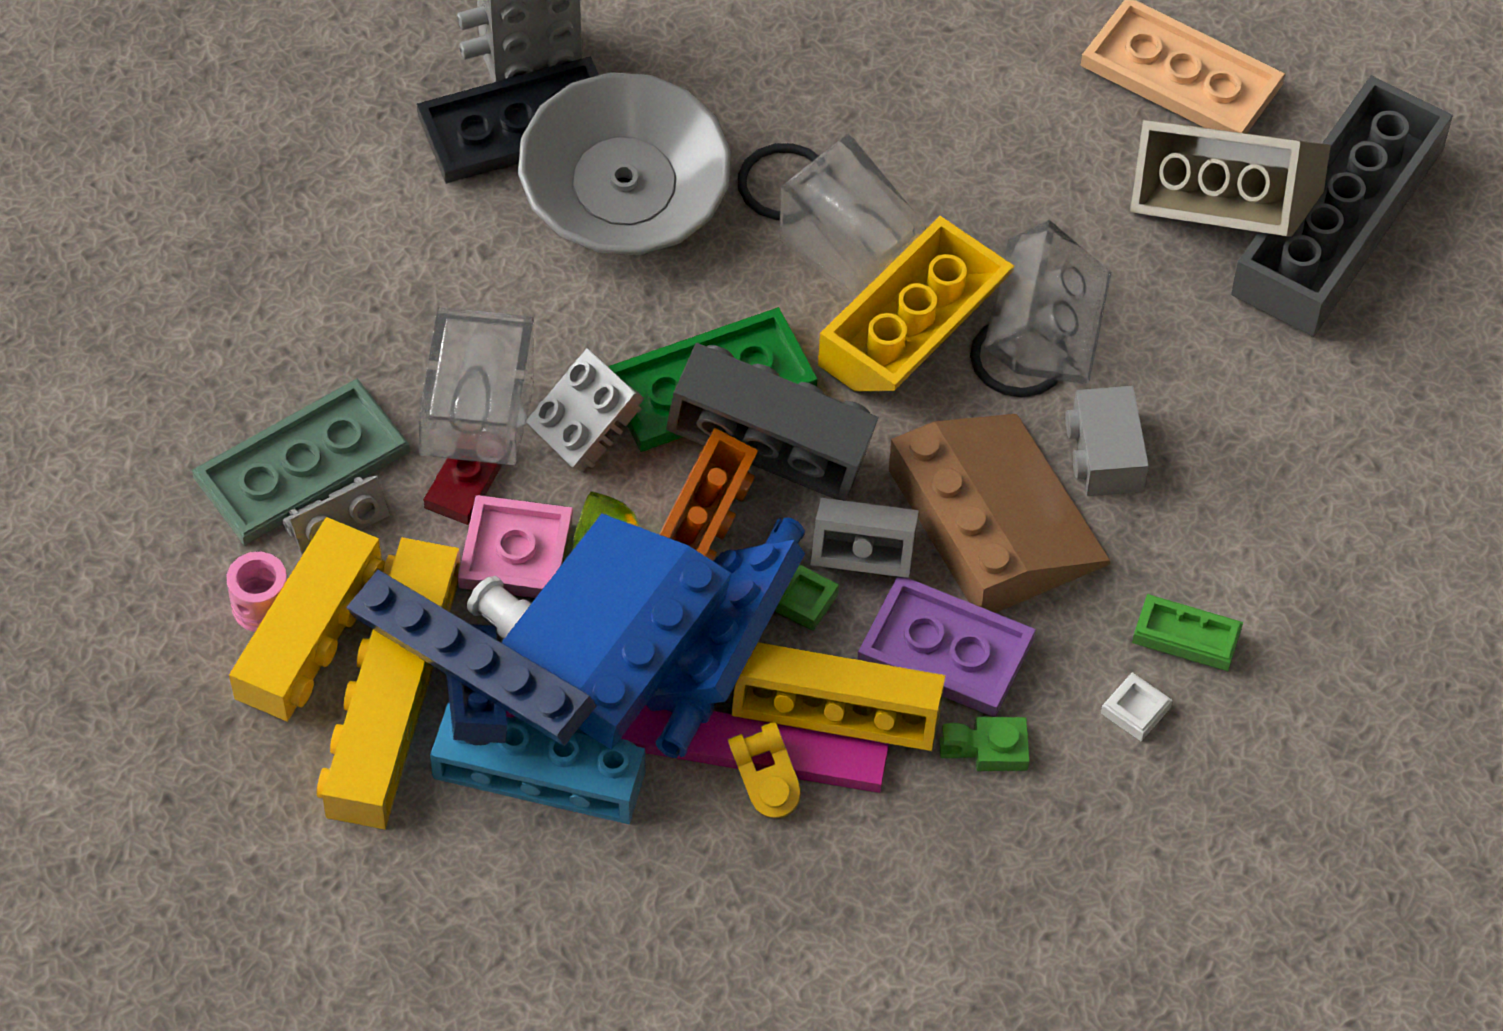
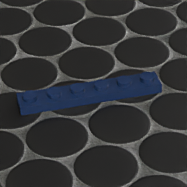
(472, 657)

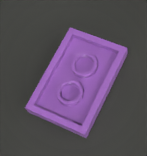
(952, 638)

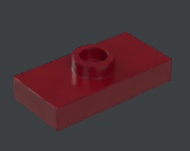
(457, 486)

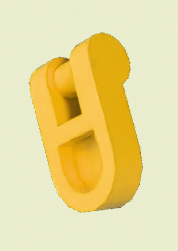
(773, 789)

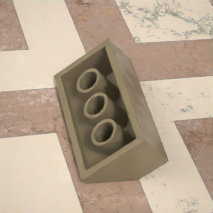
(1227, 177)

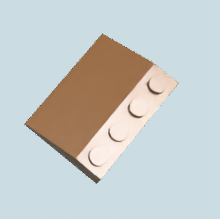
(993, 509)

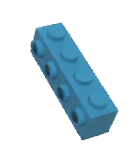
(540, 770)

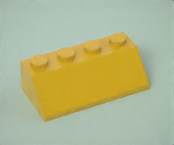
(910, 308)

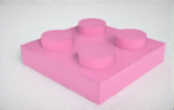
(516, 543)

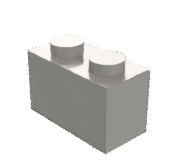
(1108, 440)
(864, 537)

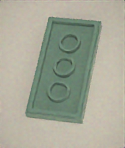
(300, 460)

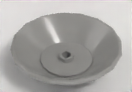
(624, 130)

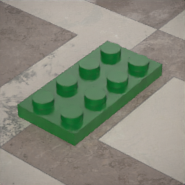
(655, 374)

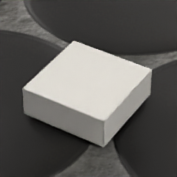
(1136, 706)

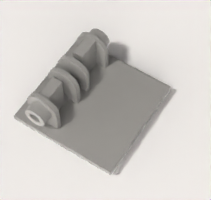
(583, 410)

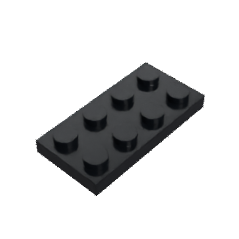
(485, 124)

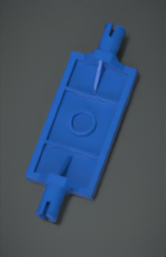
(728, 639)

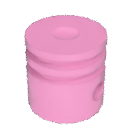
(253, 586)

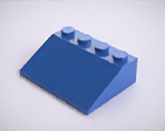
(619, 619)

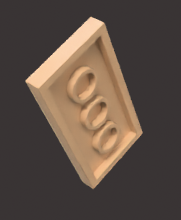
(1182, 69)

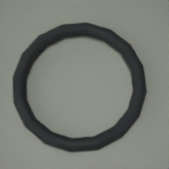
(756, 156)
(996, 385)

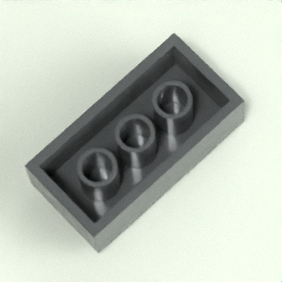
(789, 423)

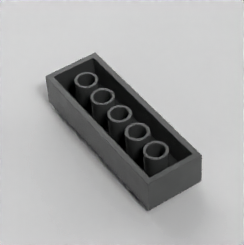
(1373, 168)

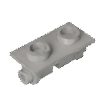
(353, 505)

